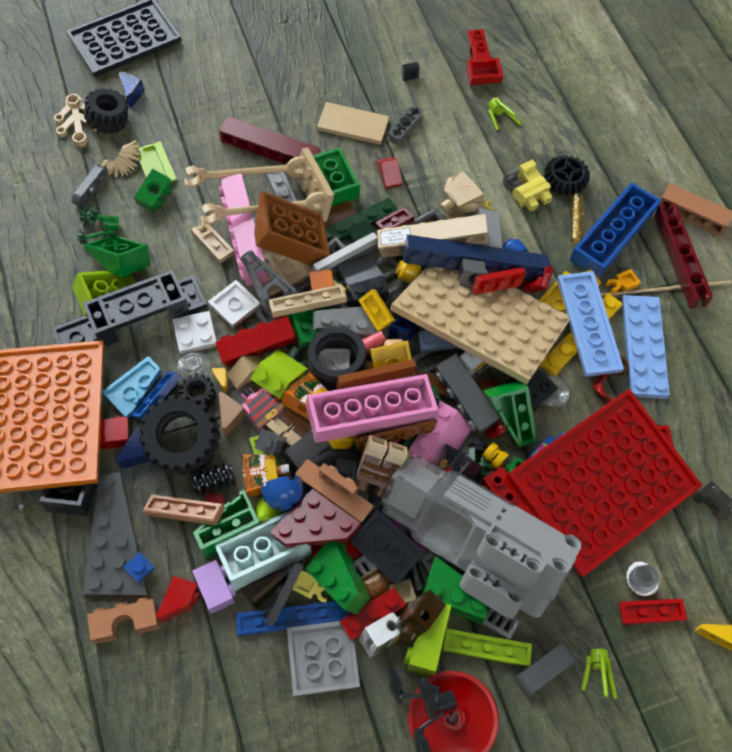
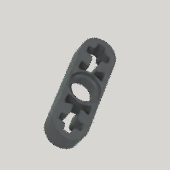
(404, 131)
(89, 186)

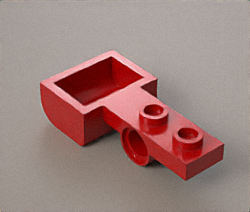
(481, 67)

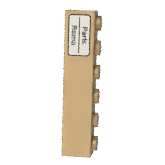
(461, 229)

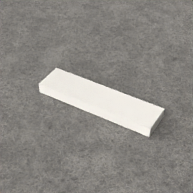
(345, 253)

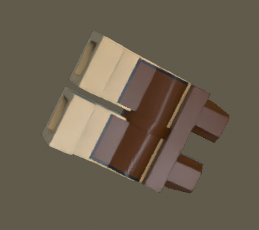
(290, 425)
(377, 470)

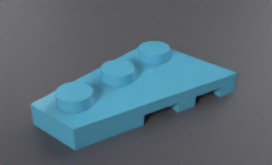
(132, 386)

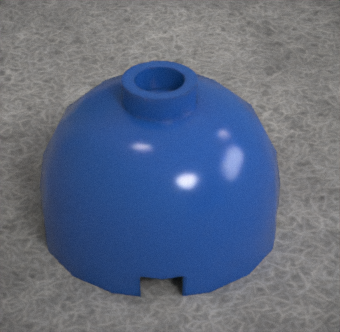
(282, 493)

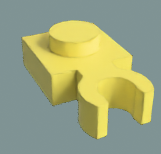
(308, 586)

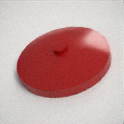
(468, 726)

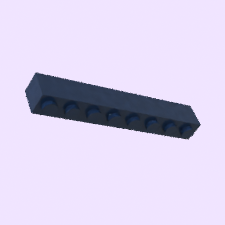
(450, 254)

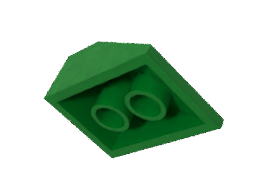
(338, 175)
(120, 254)

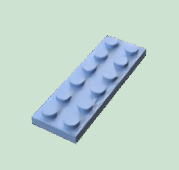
(589, 324)
(645, 346)

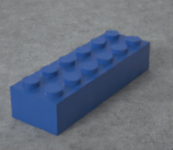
(615, 230)

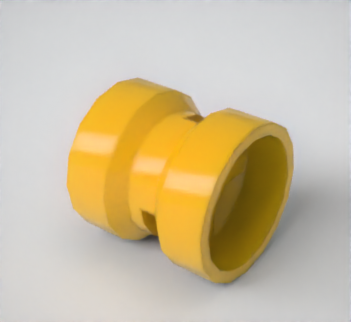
(491, 453)

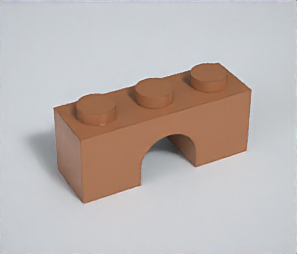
(105, 621)

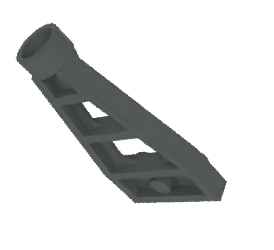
(261, 290)

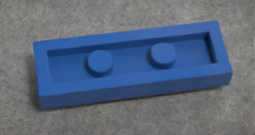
(162, 388)

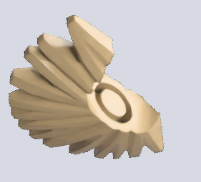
(124, 160)

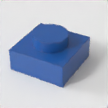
(139, 567)

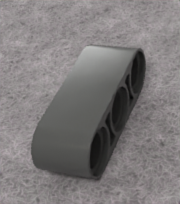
(545, 669)

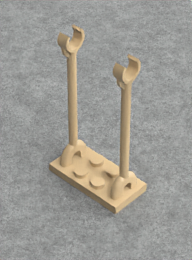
(308, 174)

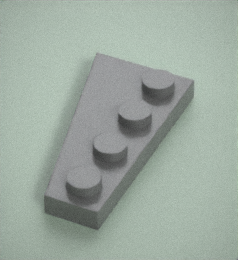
(351, 318)

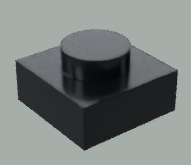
(410, 71)
(346, 468)

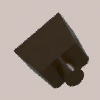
(411, 623)

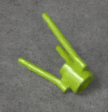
(497, 107)
(600, 661)

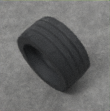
(330, 337)

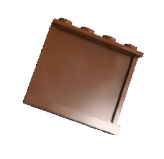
(381, 374)

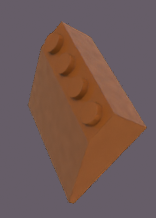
(290, 230)

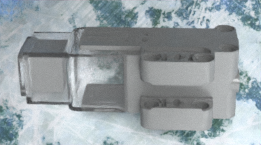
(505, 552)

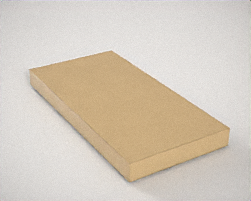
(353, 123)

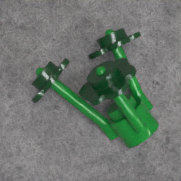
(109, 222)

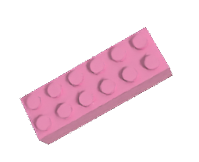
(240, 226)
(371, 408)

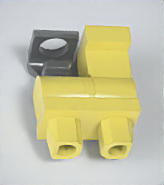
(532, 186)

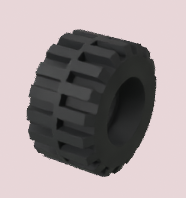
(106, 110)

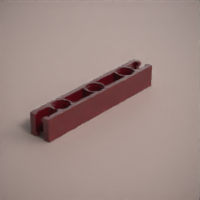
(683, 256)

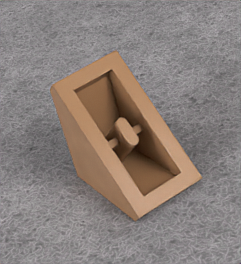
(231, 413)

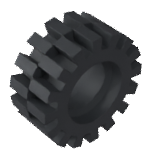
(203, 382)

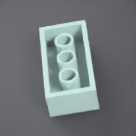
(257, 554)

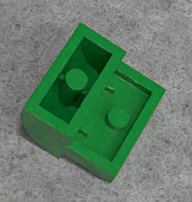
(303, 325)

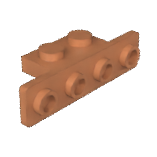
(335, 488)

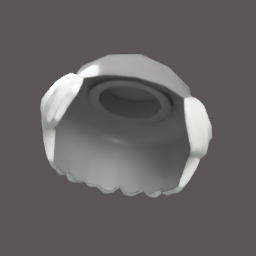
(642, 579)

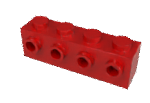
(256, 341)
(502, 486)

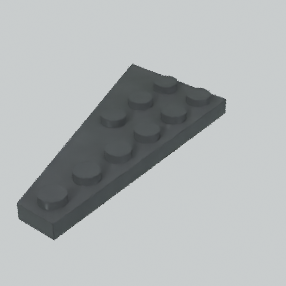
(111, 543)

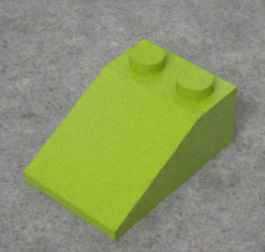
(96, 284)
(425, 653)

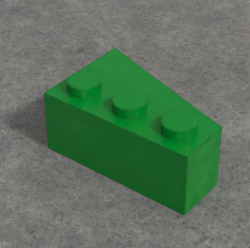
(515, 411)
(236, 518)
(337, 575)
(446, 585)

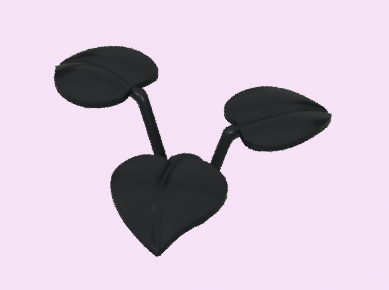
(432, 701)

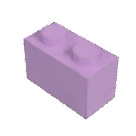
(214, 587)

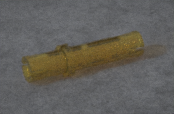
(576, 223)

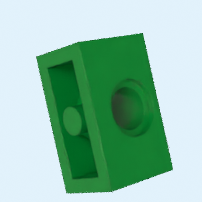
(154, 181)

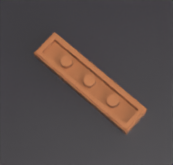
(184, 509)

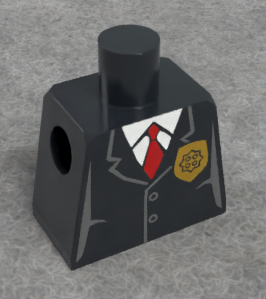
(455, 460)

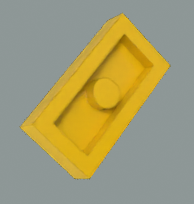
(376, 310)

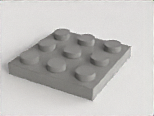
(321, 659)

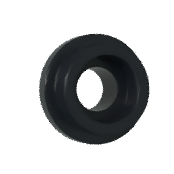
(478, 444)

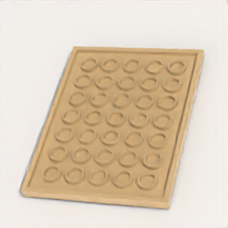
(496, 326)

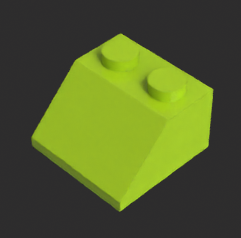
(278, 373)

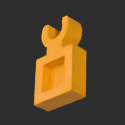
(626, 281)

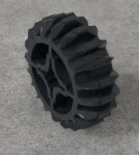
(567, 175)

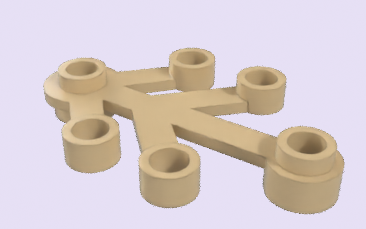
(73, 103)

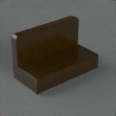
(263, 588)

